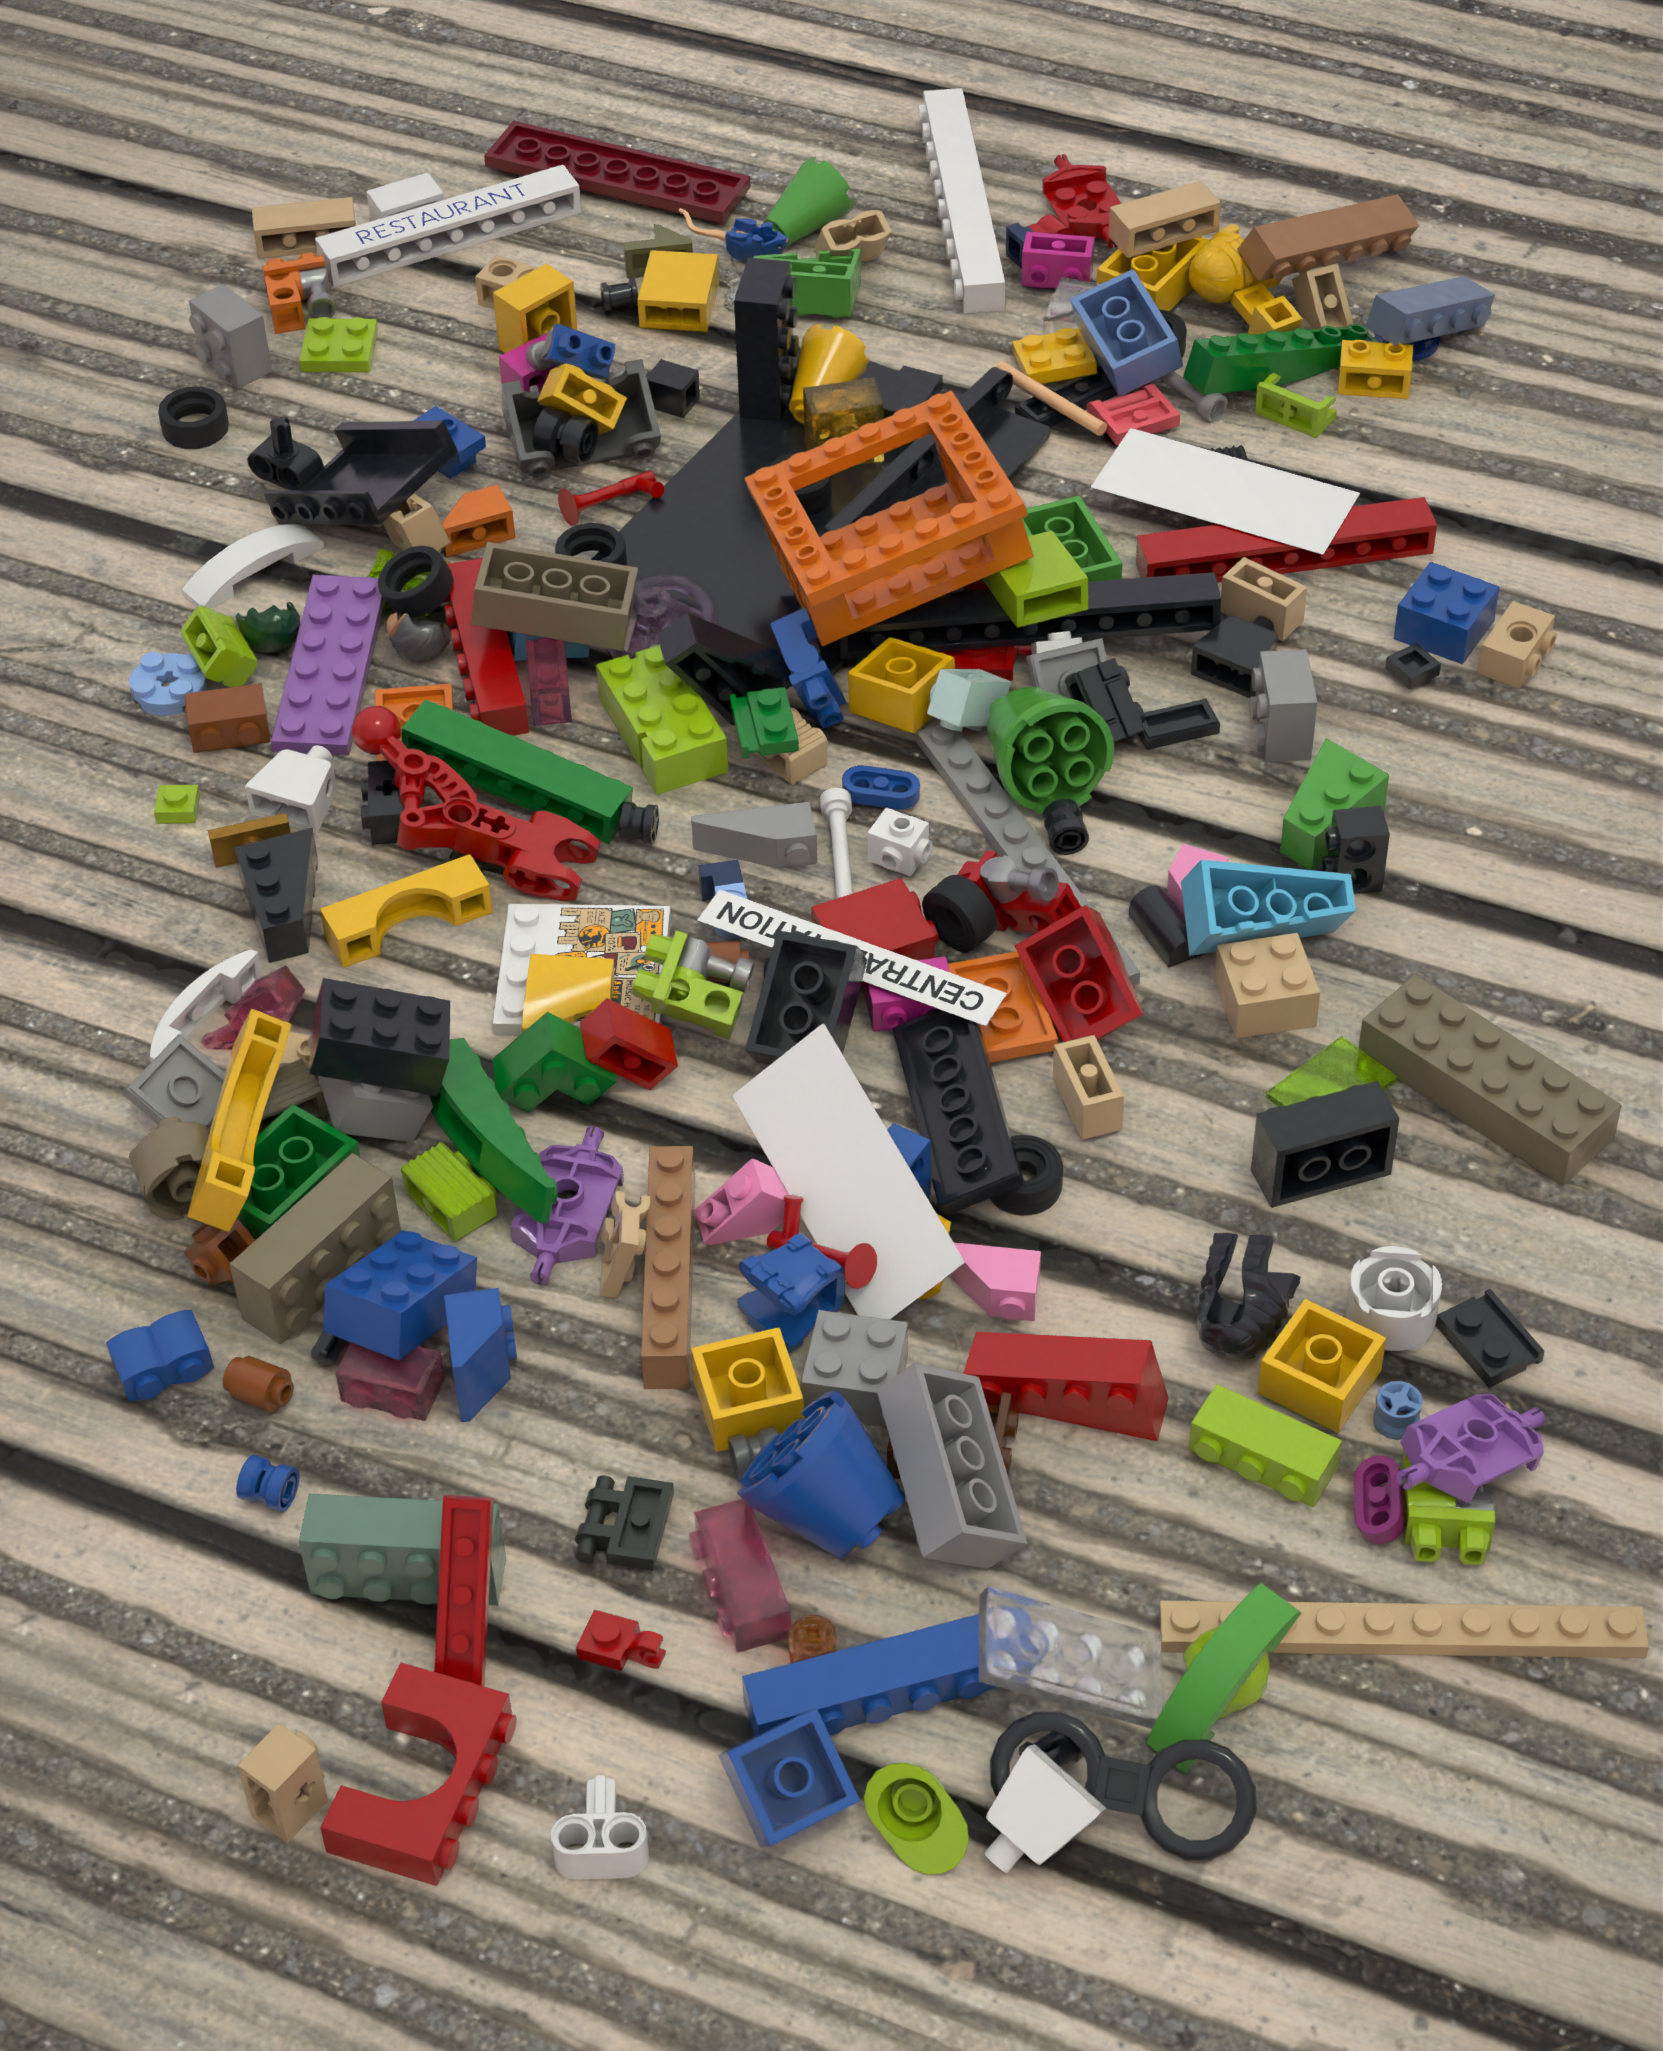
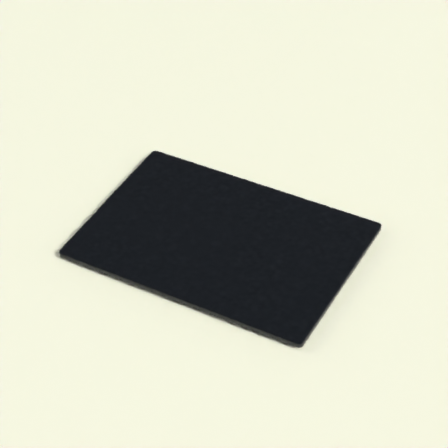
(714, 531)

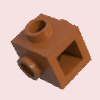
(215, 1251)

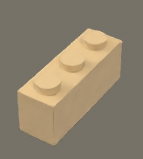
(1164, 219)
(294, 226)

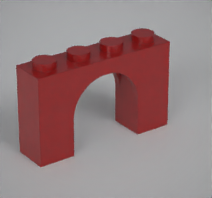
(423, 1834)

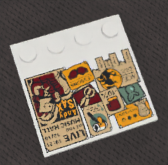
(576, 931)

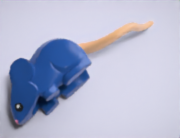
(745, 238)

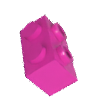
(1054, 256)

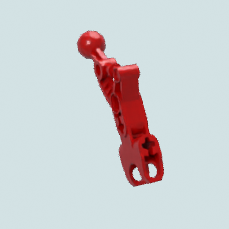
(525, 849)

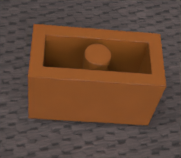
(227, 718)

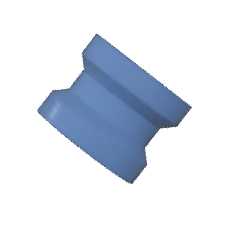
(1390, 1400)

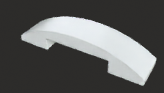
(216, 578)
(204, 996)

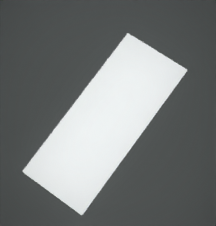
(1226, 490)
(849, 1172)

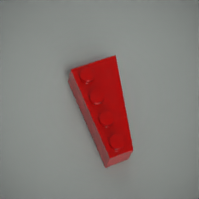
(1074, 1379)

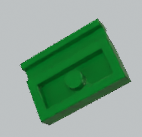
(764, 722)

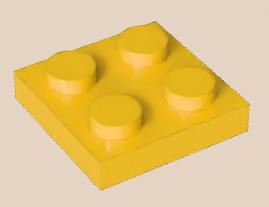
(1054, 356)

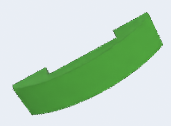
(1222, 1669)

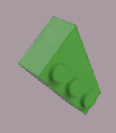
(824, 283)

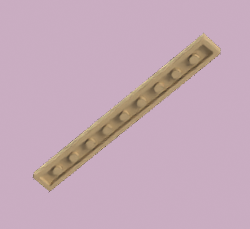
(1431, 1629)

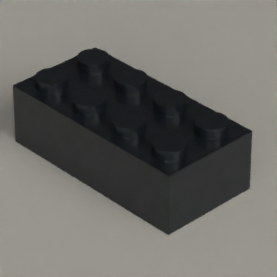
(765, 338)

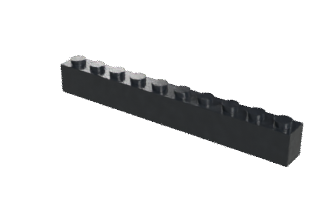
(1113, 611)

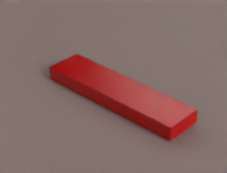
(464, 1587)

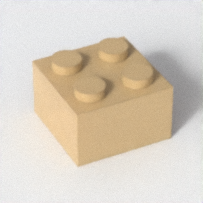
(1266, 985)

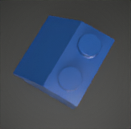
(479, 1347)

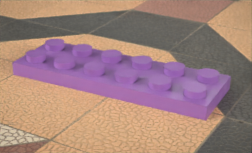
(329, 665)

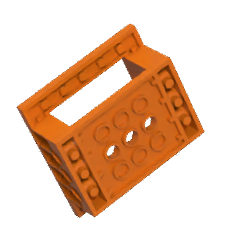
(907, 550)

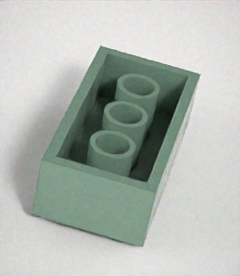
(381, 1548)

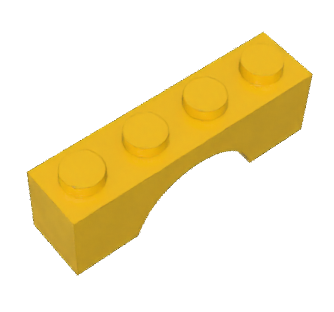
(447, 891)

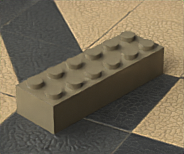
(1490, 1079)

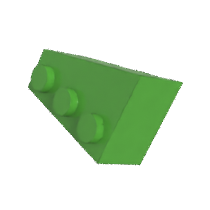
(1332, 783)

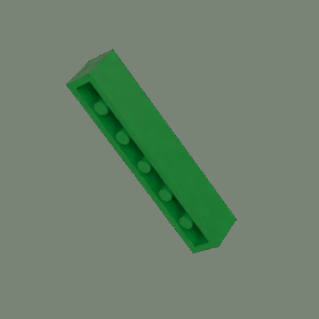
(518, 769)

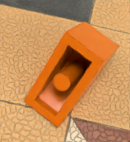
(478, 519)

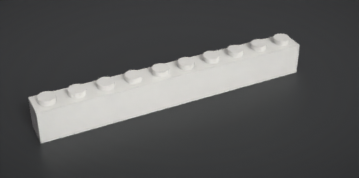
(961, 202)

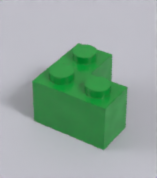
(546, 1060)

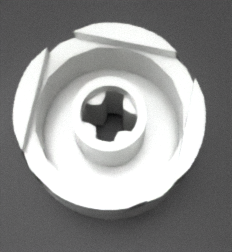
(1395, 1297)

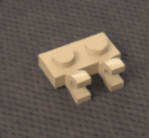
(621, 1243)

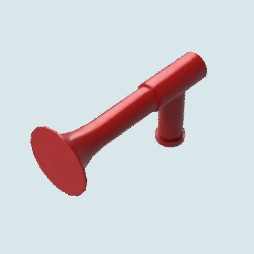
(573, 505)
(858, 1263)

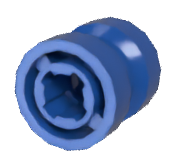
(267, 1483)

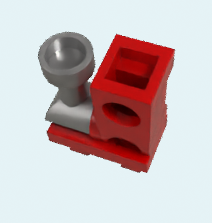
(1021, 898)

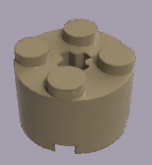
(169, 1165)

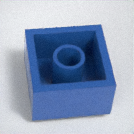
(1446, 612)
(788, 1778)

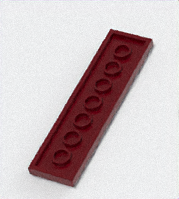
(620, 171)

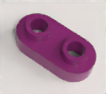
(1376, 1503)

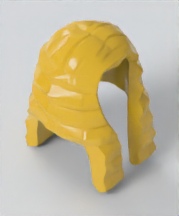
(1220, 268)

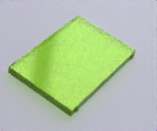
(1328, 1072)

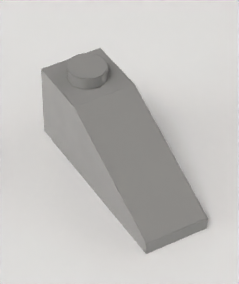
(763, 835)

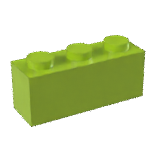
(1265, 1445)

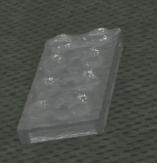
(1069, 1657)

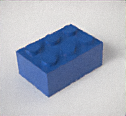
(397, 1294)

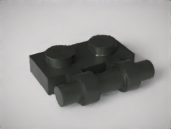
(638, 1525)

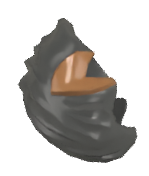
(416, 638)

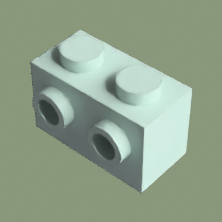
(965, 697)

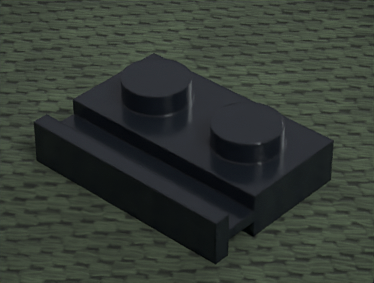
(1489, 1338)

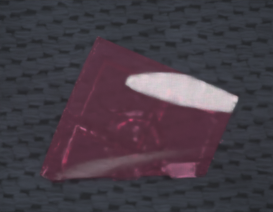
(272, 994)

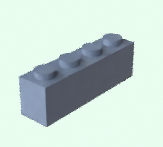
(1430, 310)

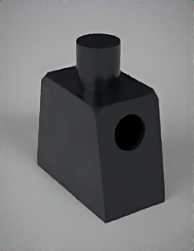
(1231, 651)

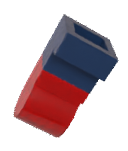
(1016, 235)

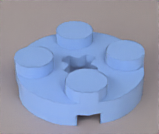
(159, 669)

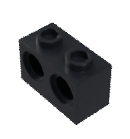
(1358, 847)

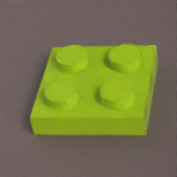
(338, 345)

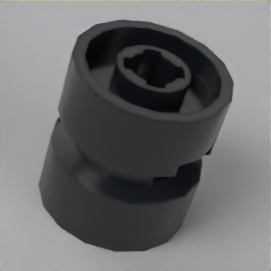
(565, 435)

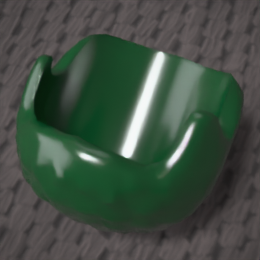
(270, 629)

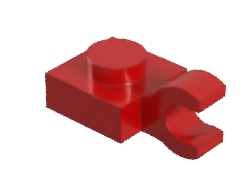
(615, 1639)

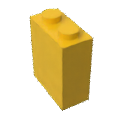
(678, 291)

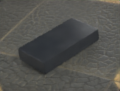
(1179, 724)

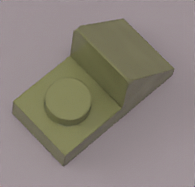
(637, 252)

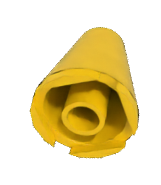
(826, 359)

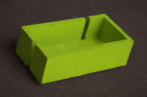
(661, 721)

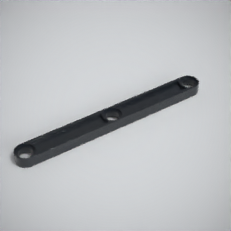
(922, 454)

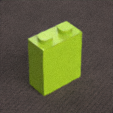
(1041, 586)

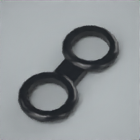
(1134, 1785)

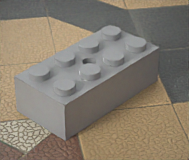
(951, 1467)

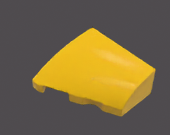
(566, 986)

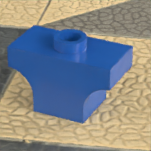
(465, 438)

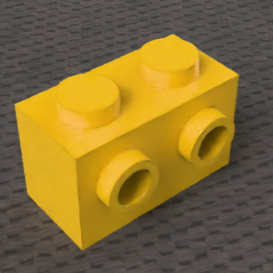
(1375, 369)
(581, 395)

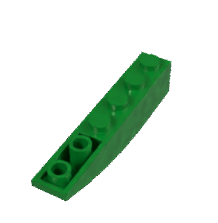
(1247, 359)
(488, 1135)

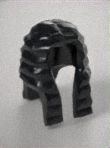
(1245, 1326)

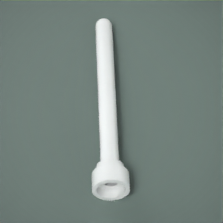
(836, 808)

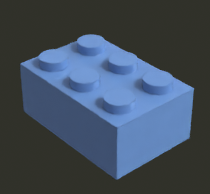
(1126, 332)

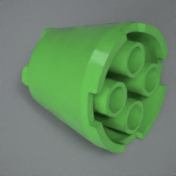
(1048, 747)

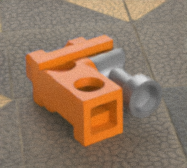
(296, 281)

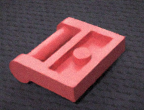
(1141, 410)

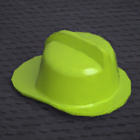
(917, 1817)

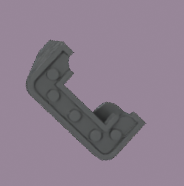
(633, 435)

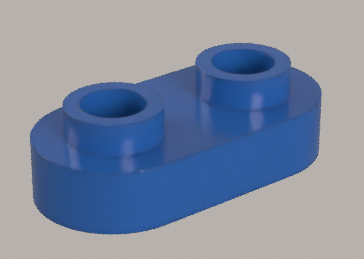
(881, 787)

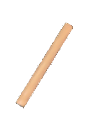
(1054, 400)

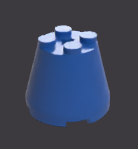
(824, 1479)

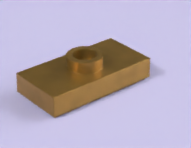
(227, 837)

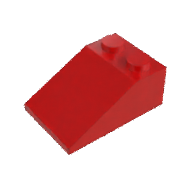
(1080, 976)

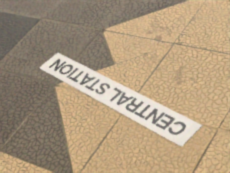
(882, 969)

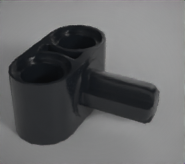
(283, 459)

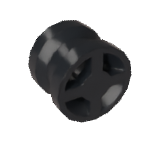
(639, 822)

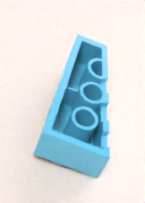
(1257, 901)

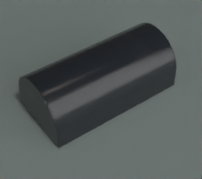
(1161, 924)

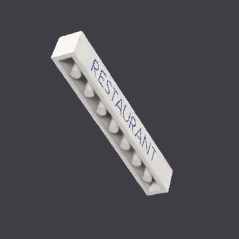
(449, 225)

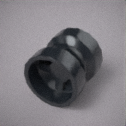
(1065, 826)

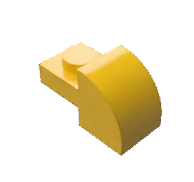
(1264, 311)

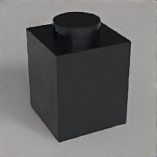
(673, 388)

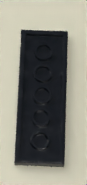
(957, 1109)

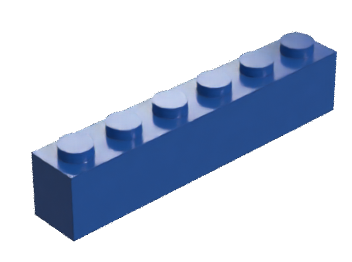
(871, 1679)

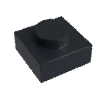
(1413, 666)

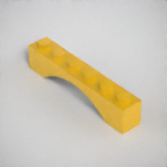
(229, 1152)

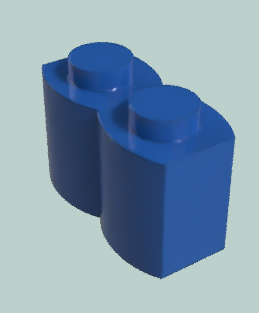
(160, 1355)

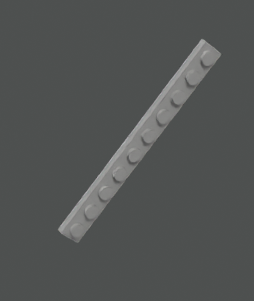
(994, 810)

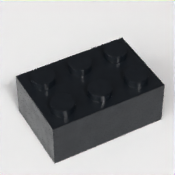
(805, 986)
(380, 1037)
(1324, 1143)

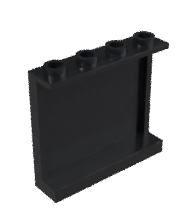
(370, 475)

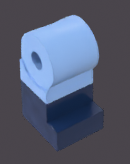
(721, 876)

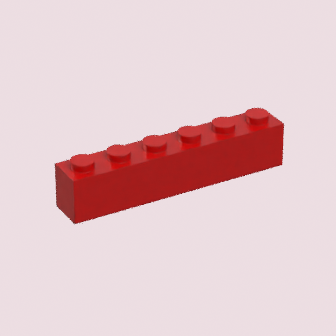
(484, 658)

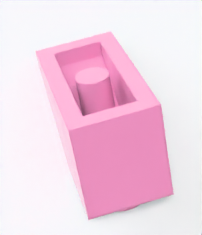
(1000, 1279)

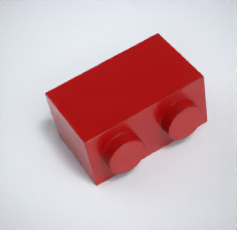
(628, 1044)

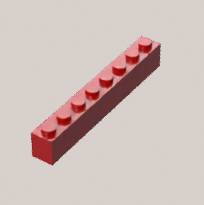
(1365, 536)

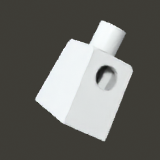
(295, 786)
(1038, 1811)

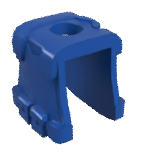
(791, 1289)

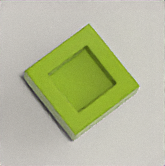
(177, 804)

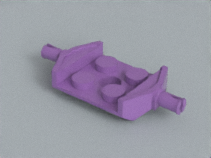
(572, 1221)
(1453, 1457)

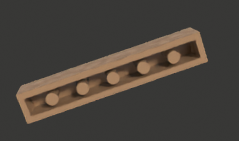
(1328, 237)
(668, 1268)

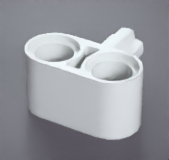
(600, 1833)

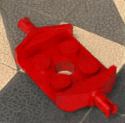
(1079, 189)

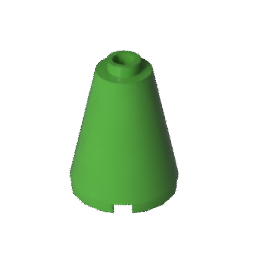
(810, 201)

